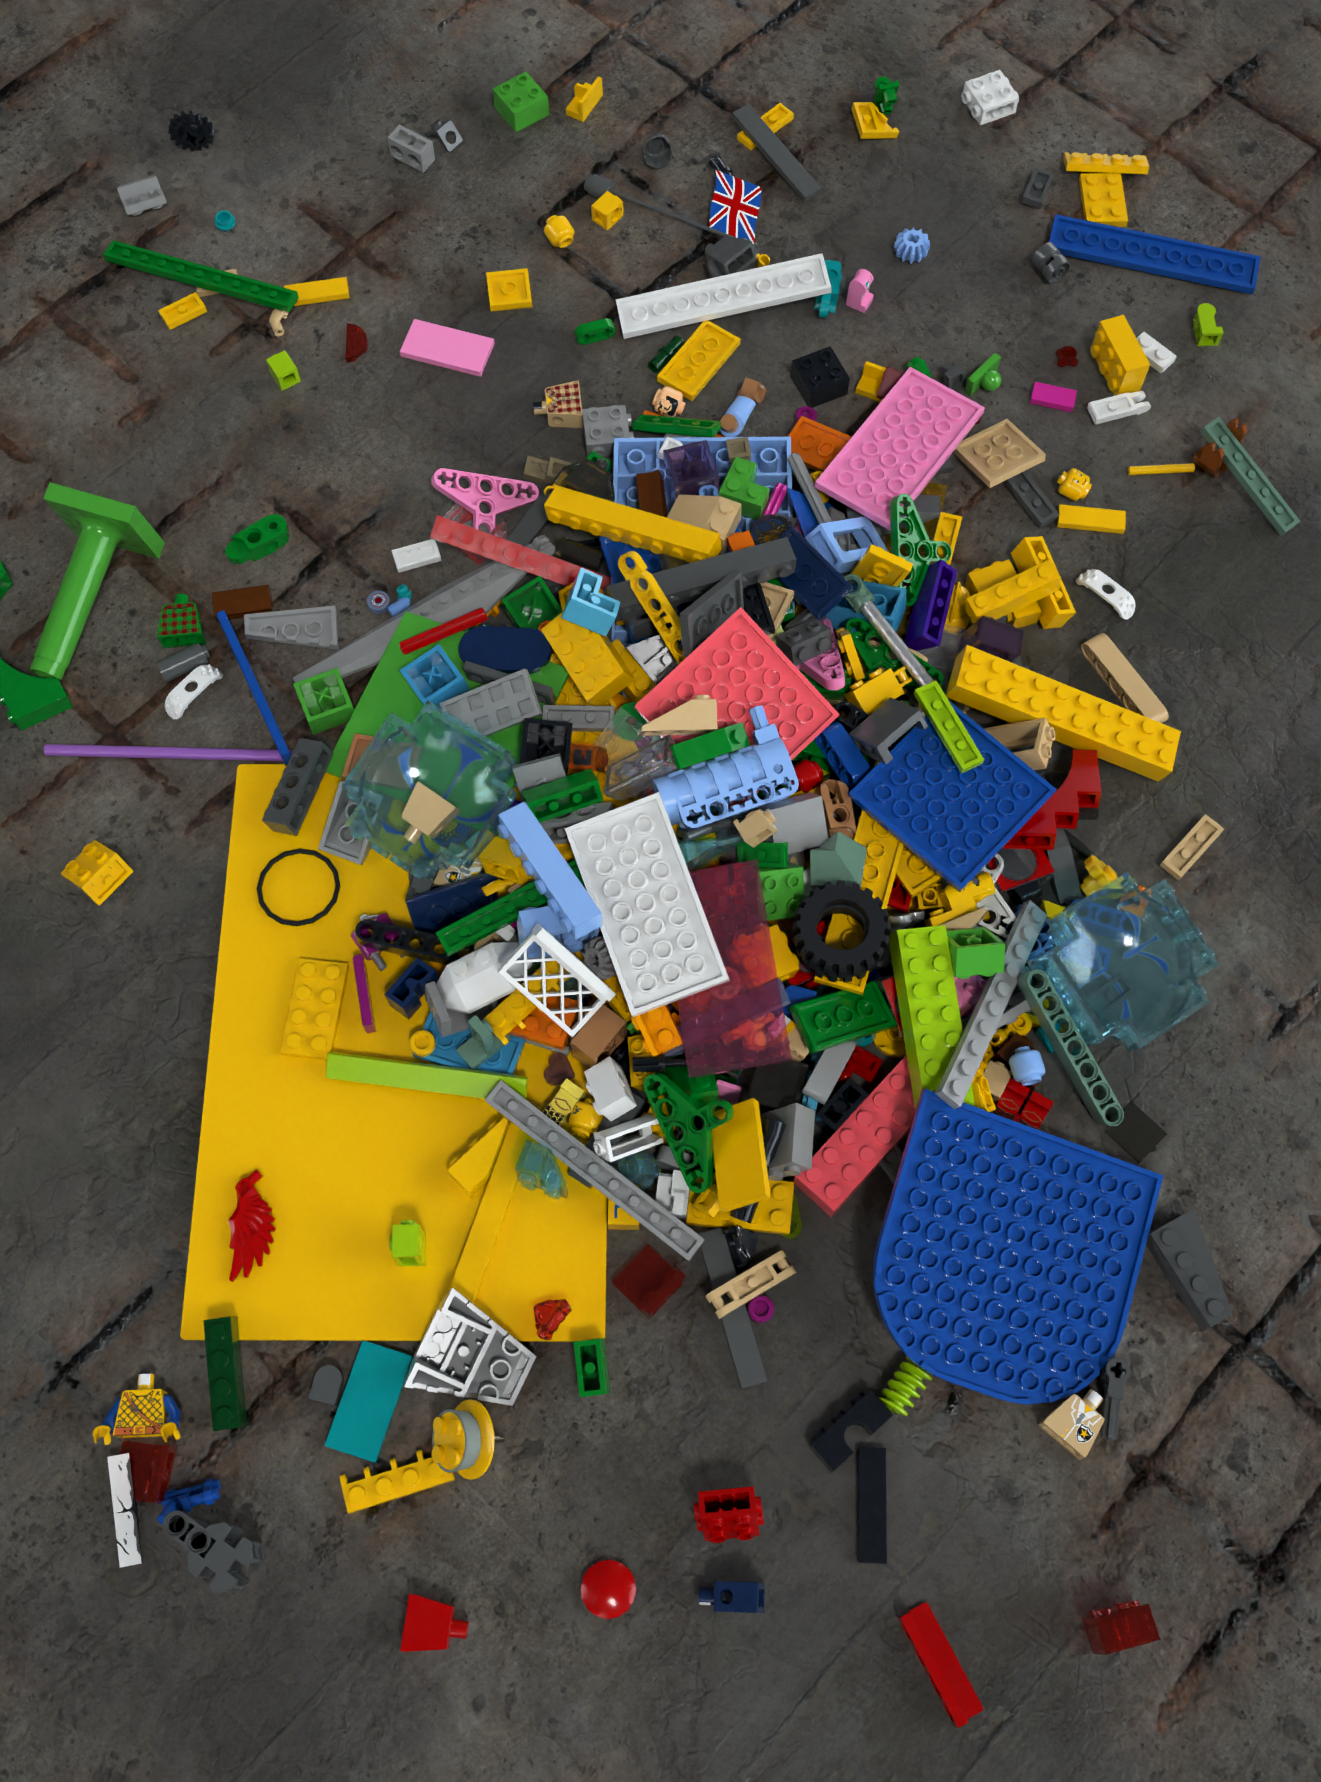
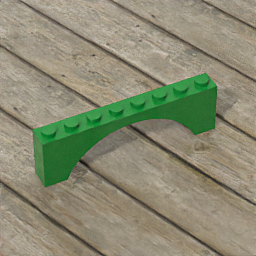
(27, 696)

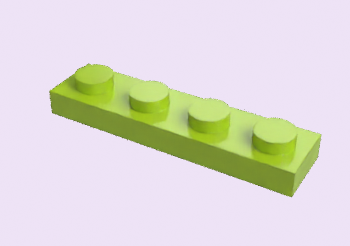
(948, 726)

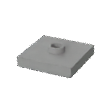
(538, 772)

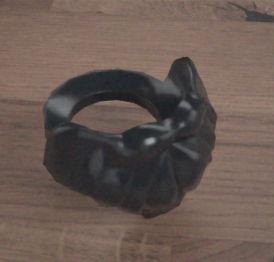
(741, 1244)

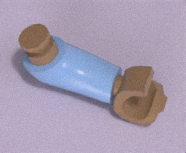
(740, 410)

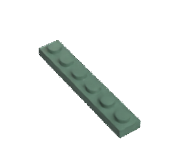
(1250, 476)

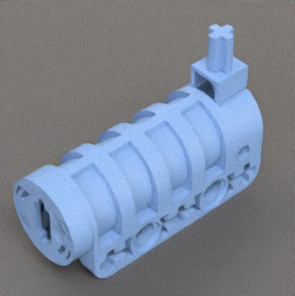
(730, 779)

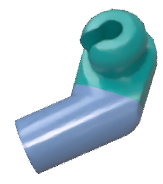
(403, 600)

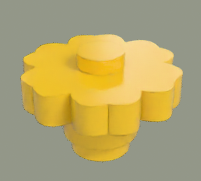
(1098, 875)

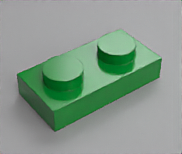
(767, 853)

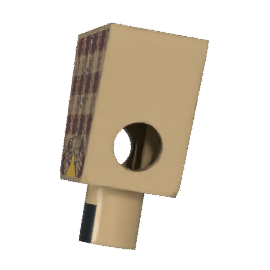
(562, 405)

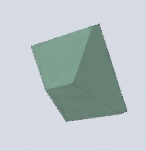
(836, 861)

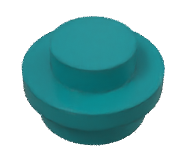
(224, 220)

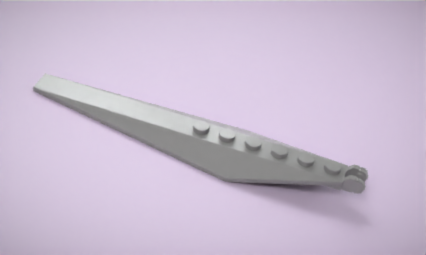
(472, 591)

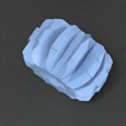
(912, 245)

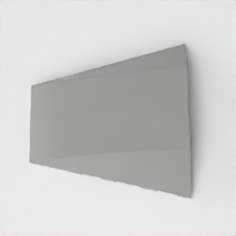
(469, 1355)

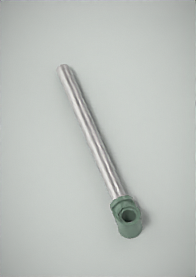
(862, 601)

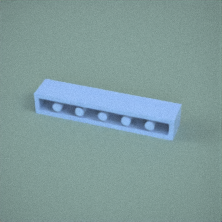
(550, 871)

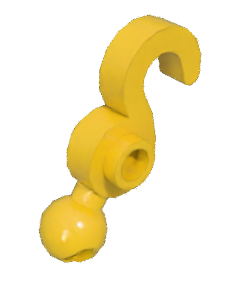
(1021, 1026)

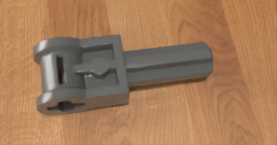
(1113, 1393)

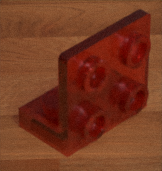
(649, 1281)
(149, 1469)

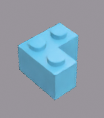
(588, 606)

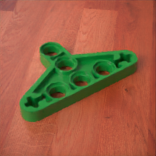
(912, 539)
(878, 657)
(693, 1139)

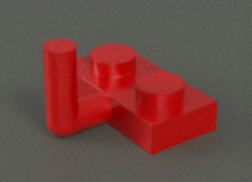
(860, 1063)

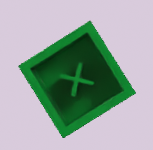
(531, 605)

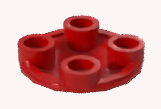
(608, 1589)

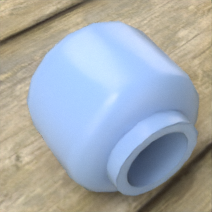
(1027, 1066)

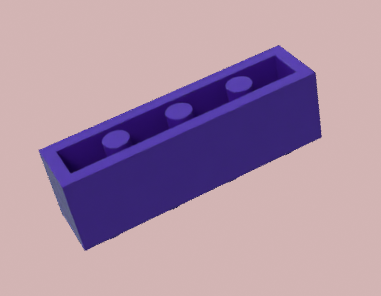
(931, 607)

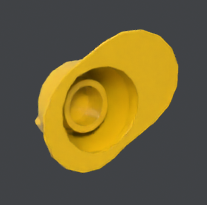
(957, 612)

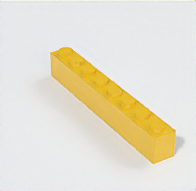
(631, 525)

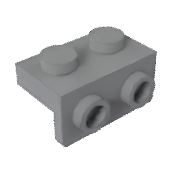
(141, 195)

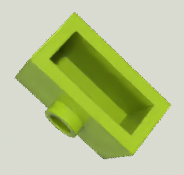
(408, 1244)

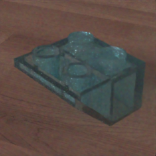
(540, 1170)

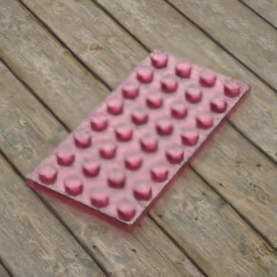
(744, 1018)

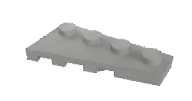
(299, 626)

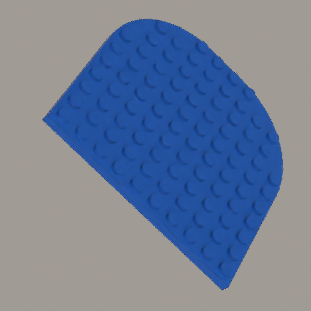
(1009, 1253)

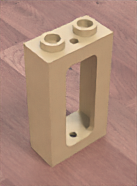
(1027, 734)

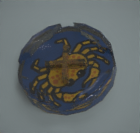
(769, 528)

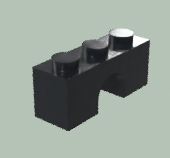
(831, 1444)

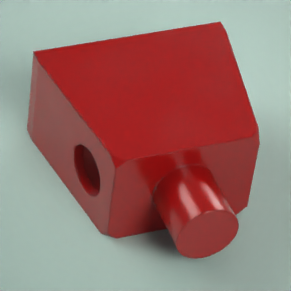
(430, 1625)

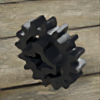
(191, 131)

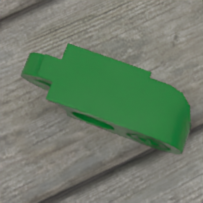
(268, 533)

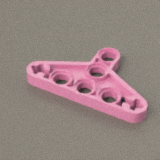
(474, 495)
(819, 668)

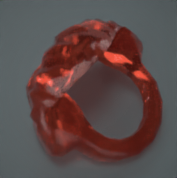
(549, 1316)

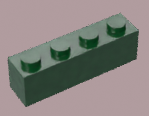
(225, 1373)

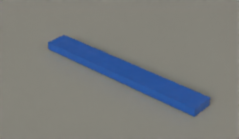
(254, 687)

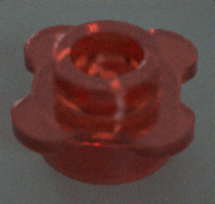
(1067, 356)

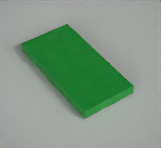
(842, 1017)

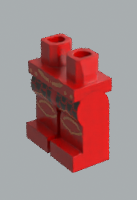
(1012, 1100)

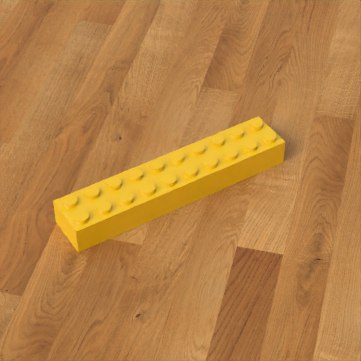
(1076, 716)

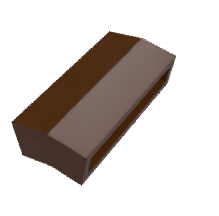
(651, 493)
(242, 601)

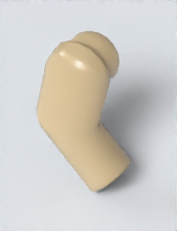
(275, 321)

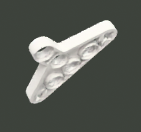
(994, 903)

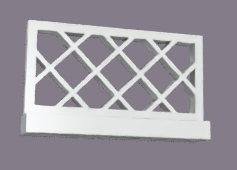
(571, 964)

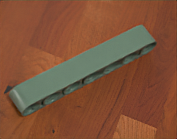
(1080, 1054)

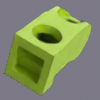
(1205, 327)

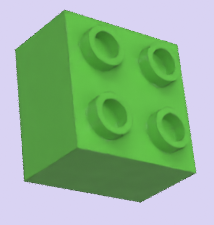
(521, 101)
(324, 700)
(782, 890)
(975, 952)

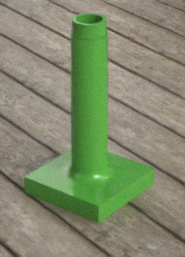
(101, 528)

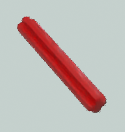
(443, 631)

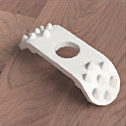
(1121, 599)
(179, 698)

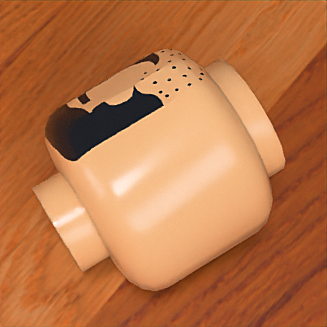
(668, 402)

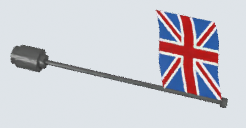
(732, 208)

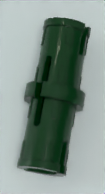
(665, 354)

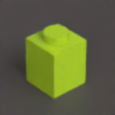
(283, 370)

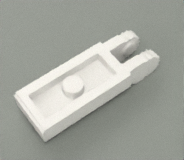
(1118, 407)

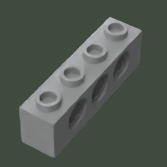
(556, 826)

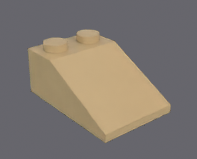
(709, 513)
(690, 718)

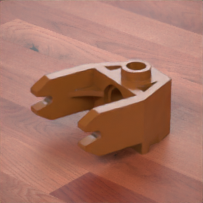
(1211, 459)

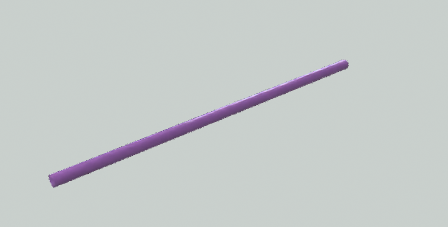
(162, 752)

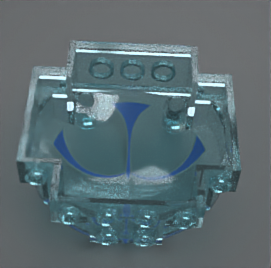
(449, 761)
(1126, 962)

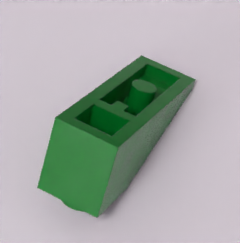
(709, 746)

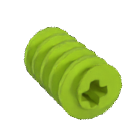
(904, 1387)

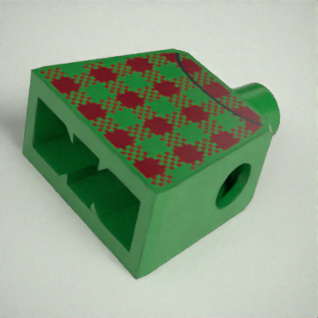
(180, 624)

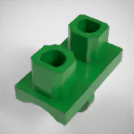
(885, 94)

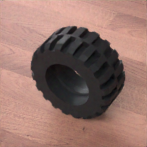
(848, 901)

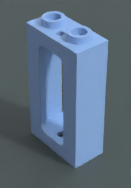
(824, 542)

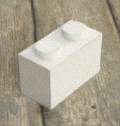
(609, 1089)

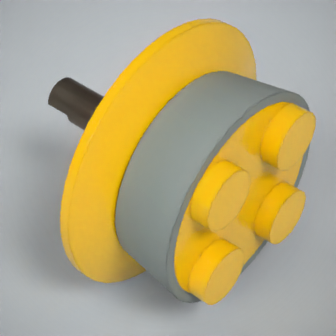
(464, 1440)

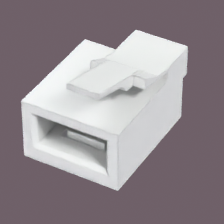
(673, 1193)

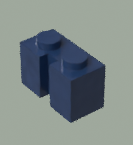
(410, 987)

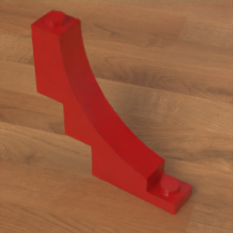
(1078, 791)

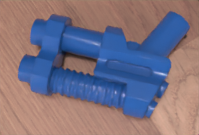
(189, 1497)

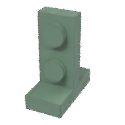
(481, 1045)

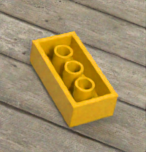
(588, 660)

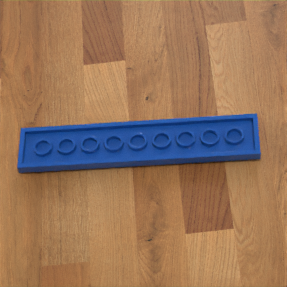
(1155, 254)

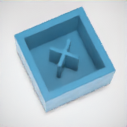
(434, 677)

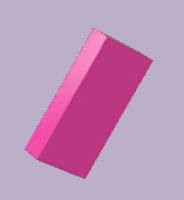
(1053, 396)

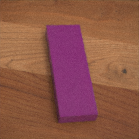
(364, 994)

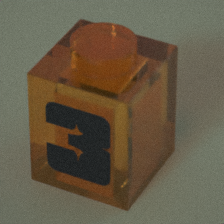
(586, 757)

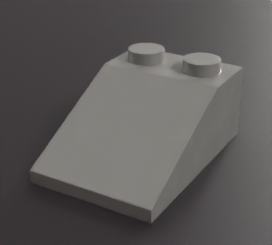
(336, 834)

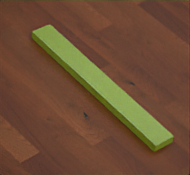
(419, 1075)

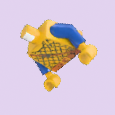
(141, 1414)

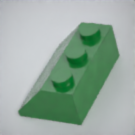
(700, 1089)

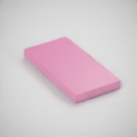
(447, 347)

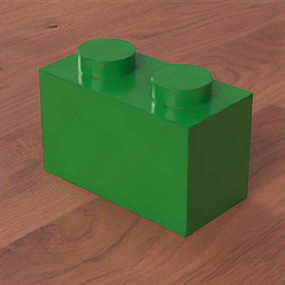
(591, 1367)

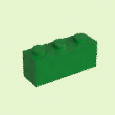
(563, 795)

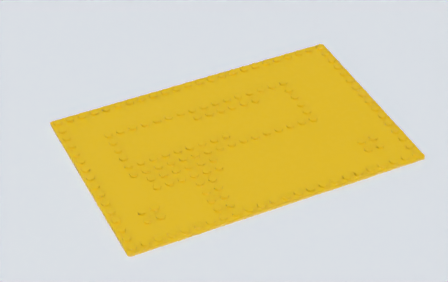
(350, 1154)

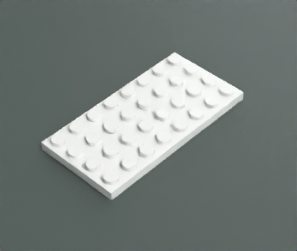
(646, 905)

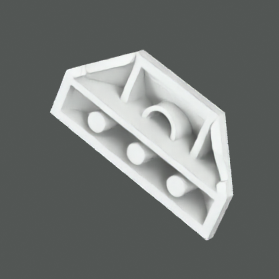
(475, 979)

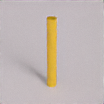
(1161, 469)

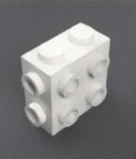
(990, 97)

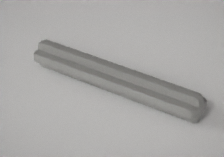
(808, 488)

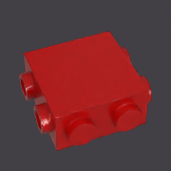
(729, 1514)

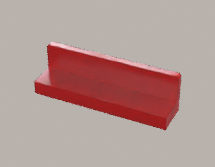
(940, 1664)

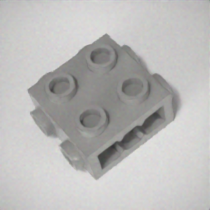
(604, 425)

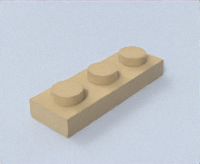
(1192, 847)

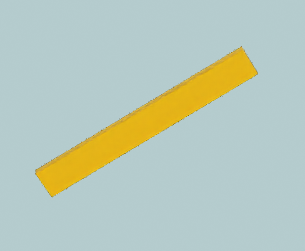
(490, 1214)

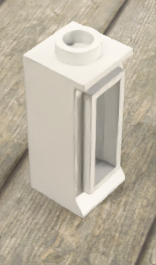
(643, 1141)

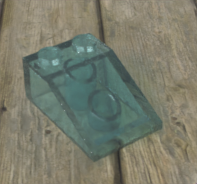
(702, 852)

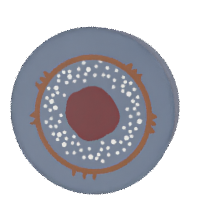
(378, 602)

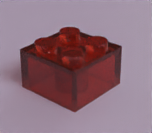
(1120, 1628)

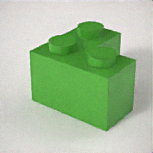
(741, 488)

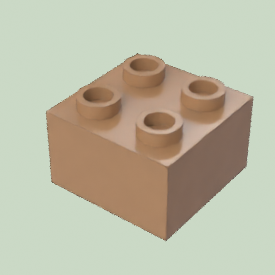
(598, 1037)

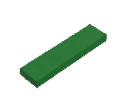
(676, 425)

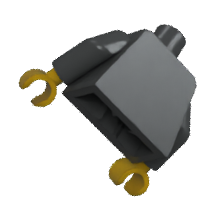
(732, 256)

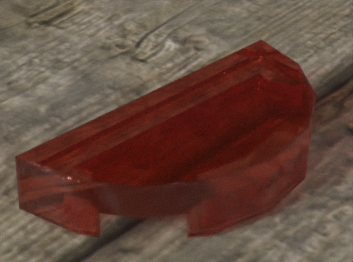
(355, 342)

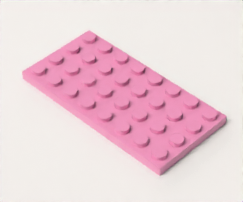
(899, 446)

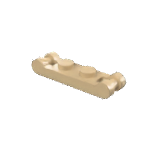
(750, 1284)

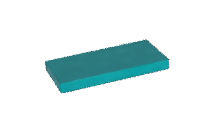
(369, 1401)

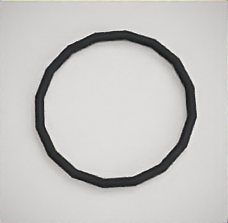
(307, 921)

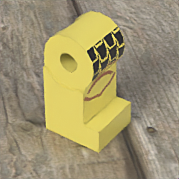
(563, 1103)

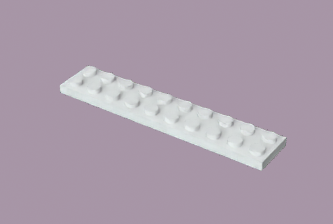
(723, 296)

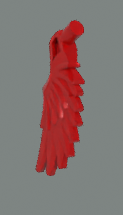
(249, 1227)

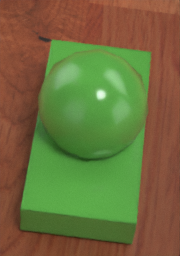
(985, 376)

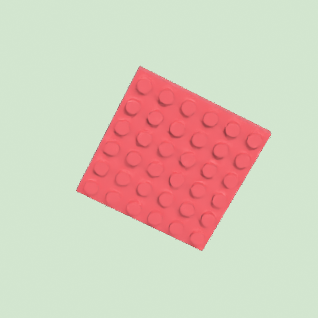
(741, 672)

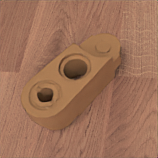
(839, 804)

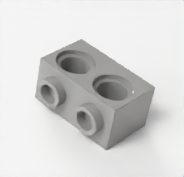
(411, 148)

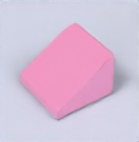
(728, 1091)

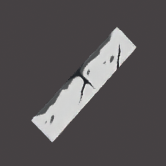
(124, 1510)

